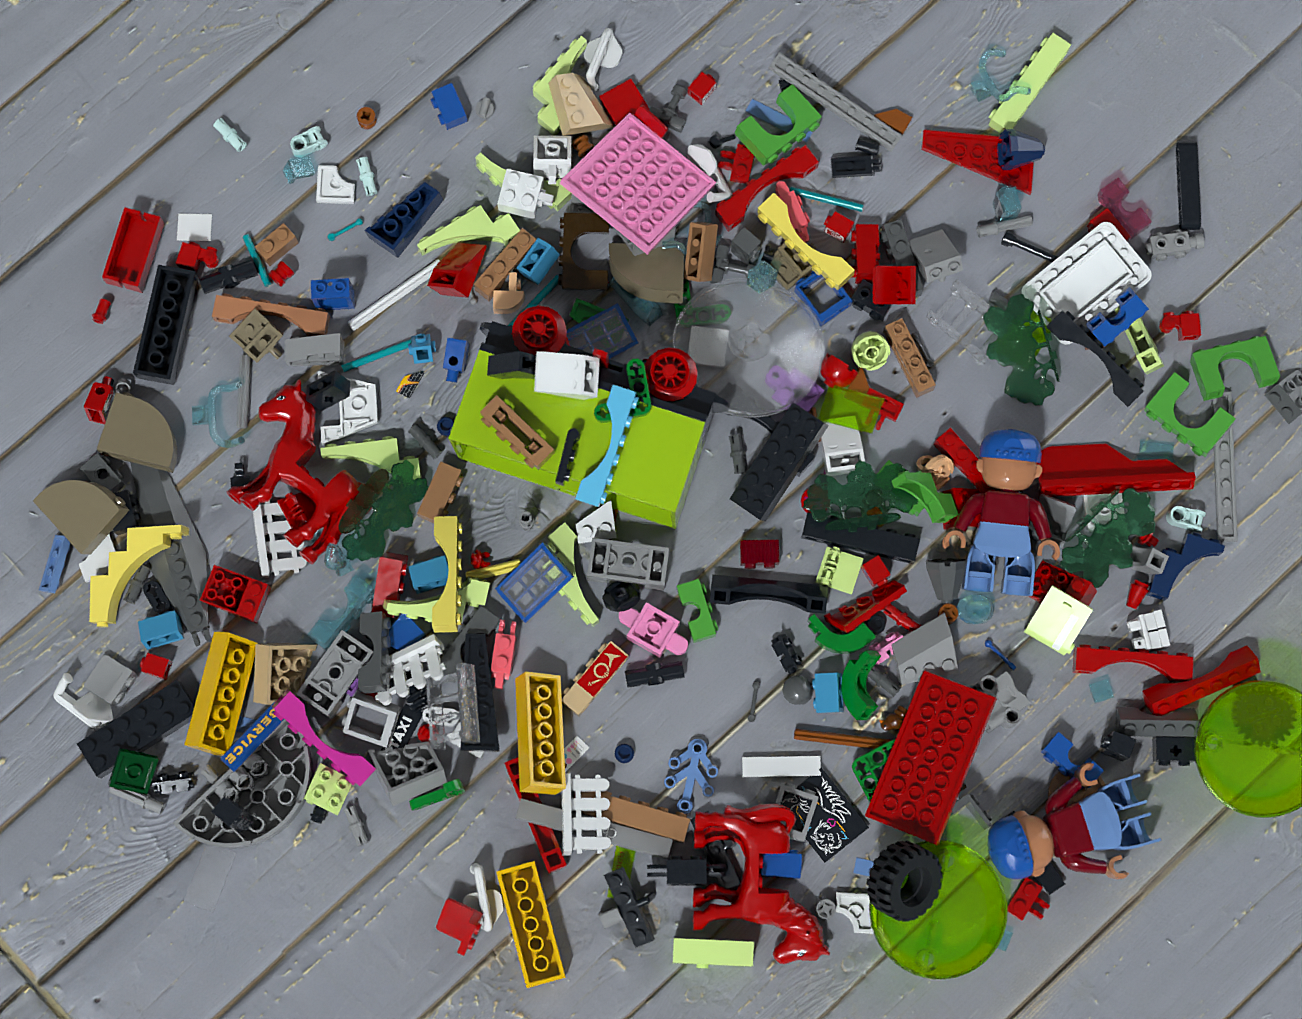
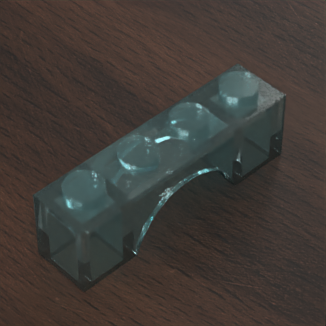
(358, 594)

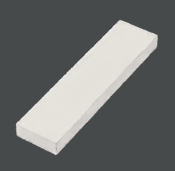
(781, 766)

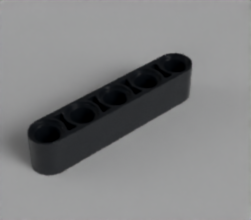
(1188, 185)

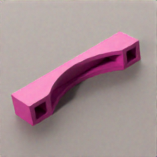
(353, 764)

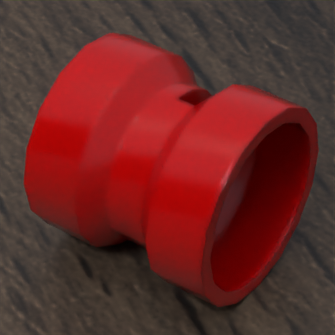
(281, 273)

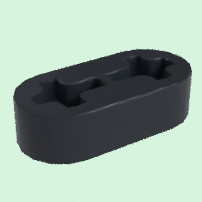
(160, 595)

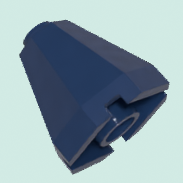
(1018, 149)

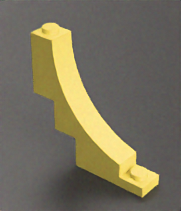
(141, 545)

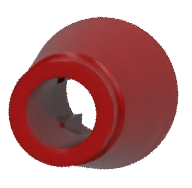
(1136, 594)

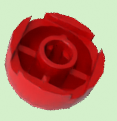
(836, 372)

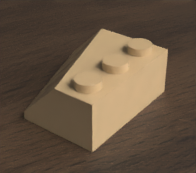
(577, 105)
(280, 668)

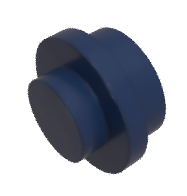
(445, 426)
(624, 753)

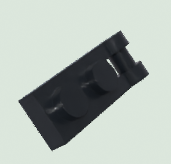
(568, 456)

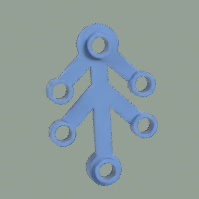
(692, 773)

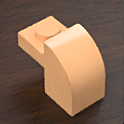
(509, 301)

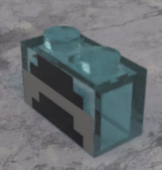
(1006, 204)

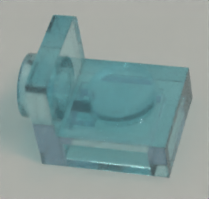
(298, 168)

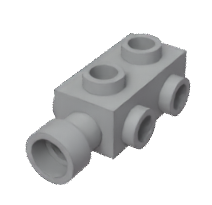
(1171, 246)

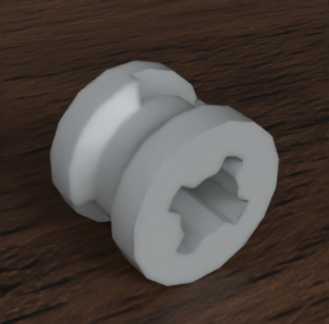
(825, 909)

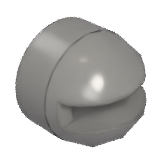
(124, 387)

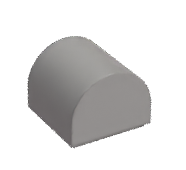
(610, 917)

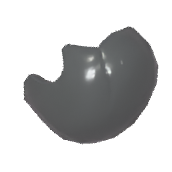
(797, 690)

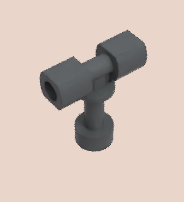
(668, 114)
(723, 265)

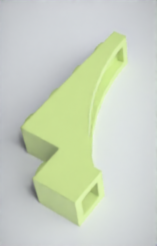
(547, 115)
(497, 175)
(471, 226)
(1143, 346)
(377, 453)
(563, 541)
(473, 591)

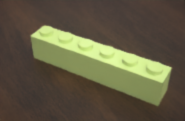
(1033, 77)

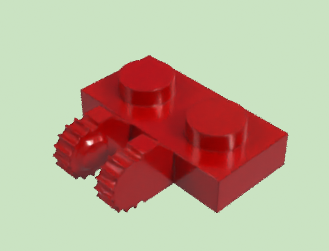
(741, 166)
(890, 409)
(1024, 898)

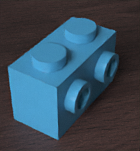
(538, 261)
(429, 574)
(160, 629)
(828, 693)

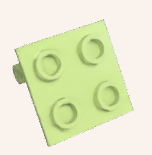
(839, 570)
(328, 789)

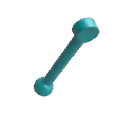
(331, 236)

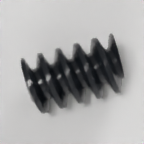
(416, 697)

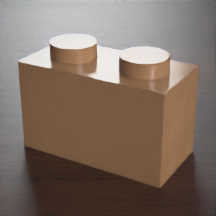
(276, 244)

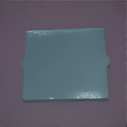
(1155, 451)

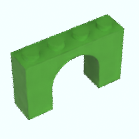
(768, 146)
(1254, 352)
(1200, 439)

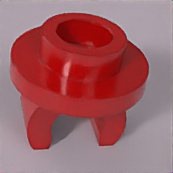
(1148, 540)
(477, 559)
(424, 733)

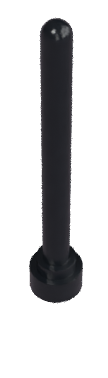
(1010, 240)

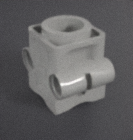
(1008, 701)

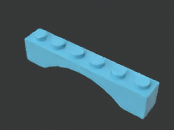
(593, 486)

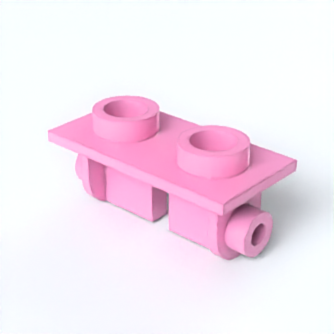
(885, 645)

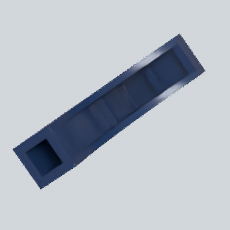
(1192, 549)

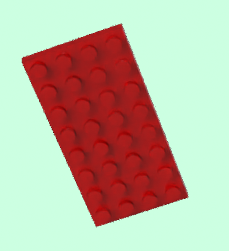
(930, 757)

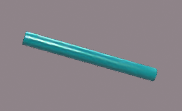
(827, 199)
(540, 296)
(375, 356)

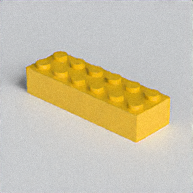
(221, 693)
(540, 733)
(531, 924)

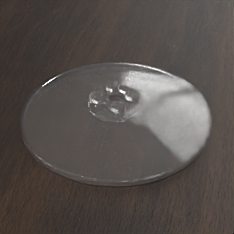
(759, 375)

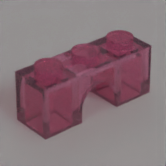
(1111, 197)

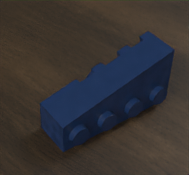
(405, 220)

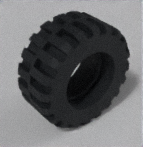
(889, 873)

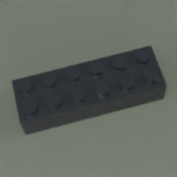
(166, 324)
(778, 462)
(138, 727)

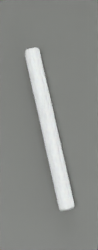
(392, 297)

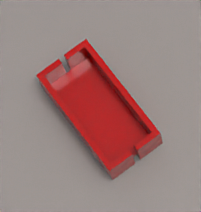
(133, 250)

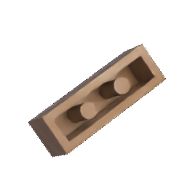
(700, 251)
(440, 492)

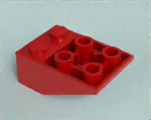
(457, 270)
(1067, 582)
(235, 593)

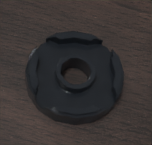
(622, 603)

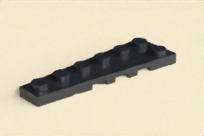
(477, 655)

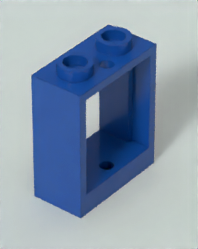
(334, 297)
(844, 303)

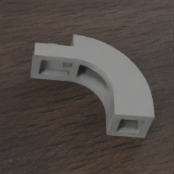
(1148, 560)

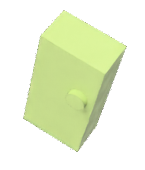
(712, 952)

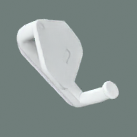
(601, 52)
(706, 162)
(89, 708)
(485, 901)

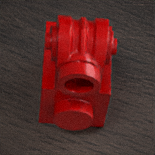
(192, 255)
(1186, 323)

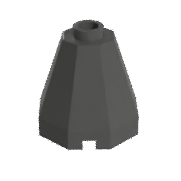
(946, 577)

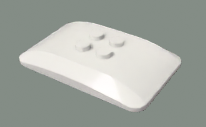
(1088, 277)

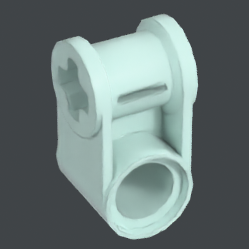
(309, 141)
(1189, 518)

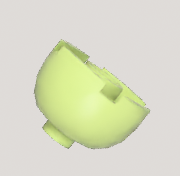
(870, 350)

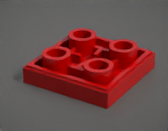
(622, 101)

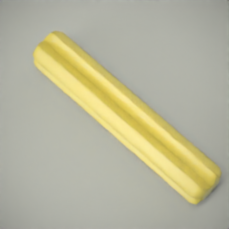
(494, 570)

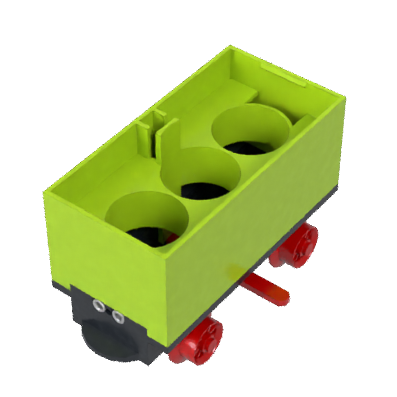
(658, 448)

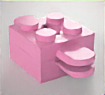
(653, 630)

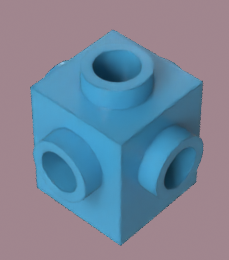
(422, 348)

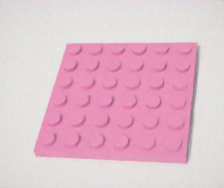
(638, 183)

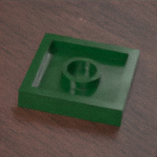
(133, 771)

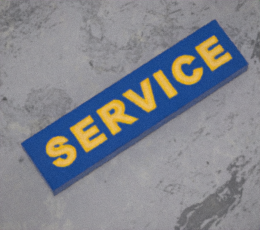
(251, 739)

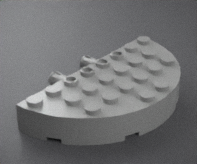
(266, 785)

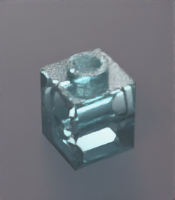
(761, 277)

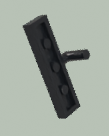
(718, 854)
(630, 906)

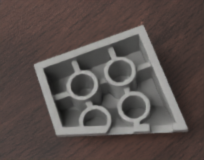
(927, 650)
(407, 771)

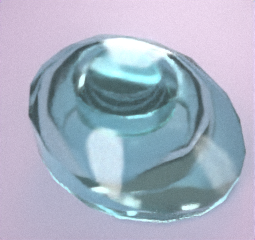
(975, 609)

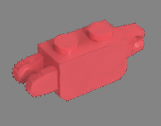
(797, 217)
(503, 654)

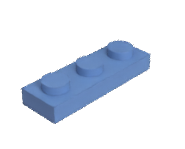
(55, 564)

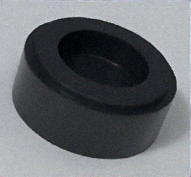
(876, 624)

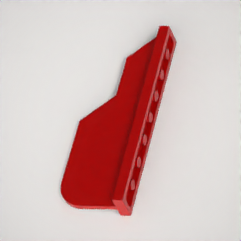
(1102, 470)

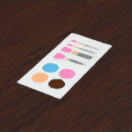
(574, 751)

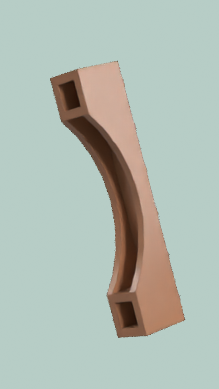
(232, 310)

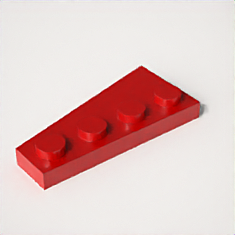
(866, 606)

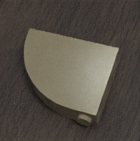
(650, 276)
(138, 434)
(82, 511)

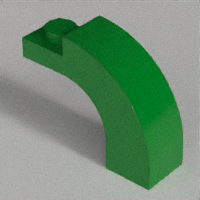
(838, 643)
(854, 685)

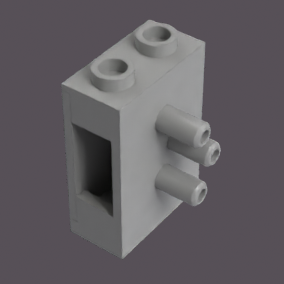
(935, 256)

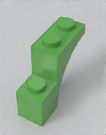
(921, 485)

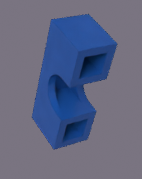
(1109, 328)
(1057, 752)

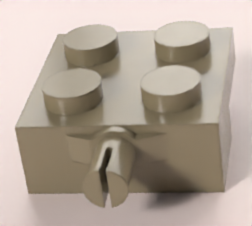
(790, 266)
(257, 336)

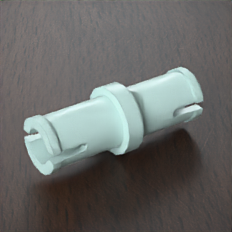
(230, 135)
(366, 176)

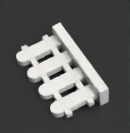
(272, 546)
(412, 659)
(584, 823)

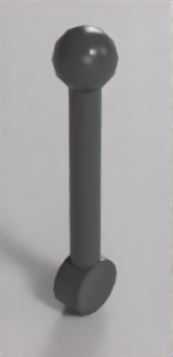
(929, 363)
(751, 718)

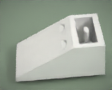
(567, 375)
(841, 449)

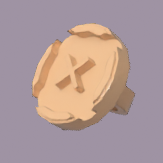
(938, 466)

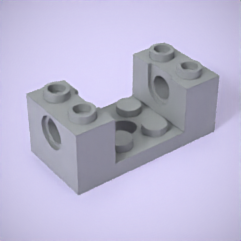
(648, 566)
(326, 692)

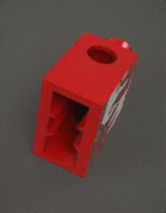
(100, 400)

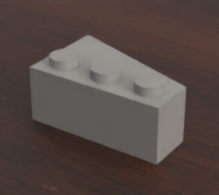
(315, 350)

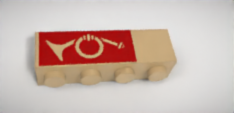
(595, 678)

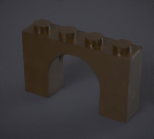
(572, 276)

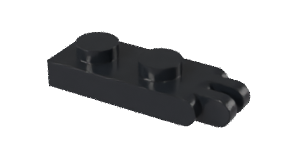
(854, 166)

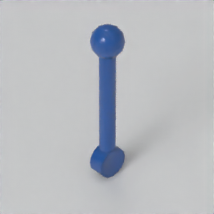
(988, 643)

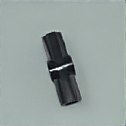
(228, 276)
(654, 674)

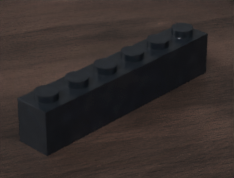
(873, 542)

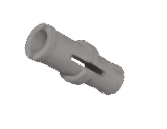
(528, 520)
(356, 826)

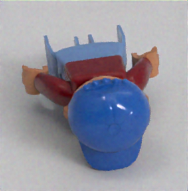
(1004, 515)
(1026, 844)

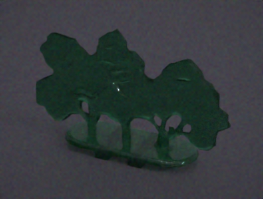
(1018, 347)
(862, 491)
(389, 511)
(1110, 540)

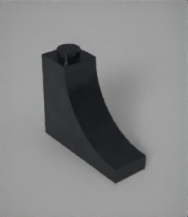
(512, 365)

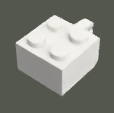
(552, 157)
(523, 194)

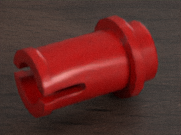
(101, 311)

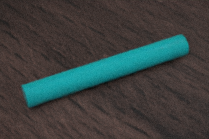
(257, 261)

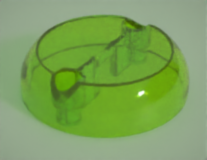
(1257, 748)
(959, 927)

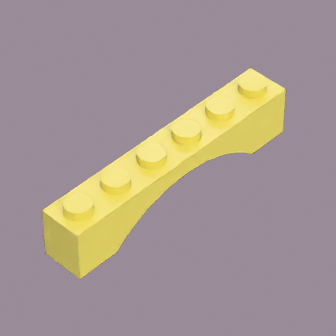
(832, 268)
(445, 612)

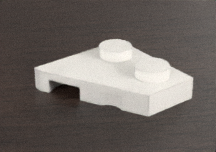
(597, 525)

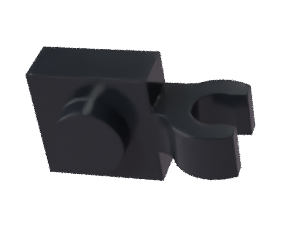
(240, 479)

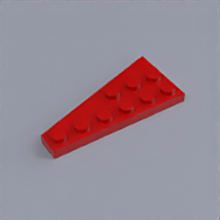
(978, 155)

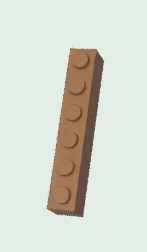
(642, 817)

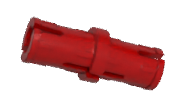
(901, 618)

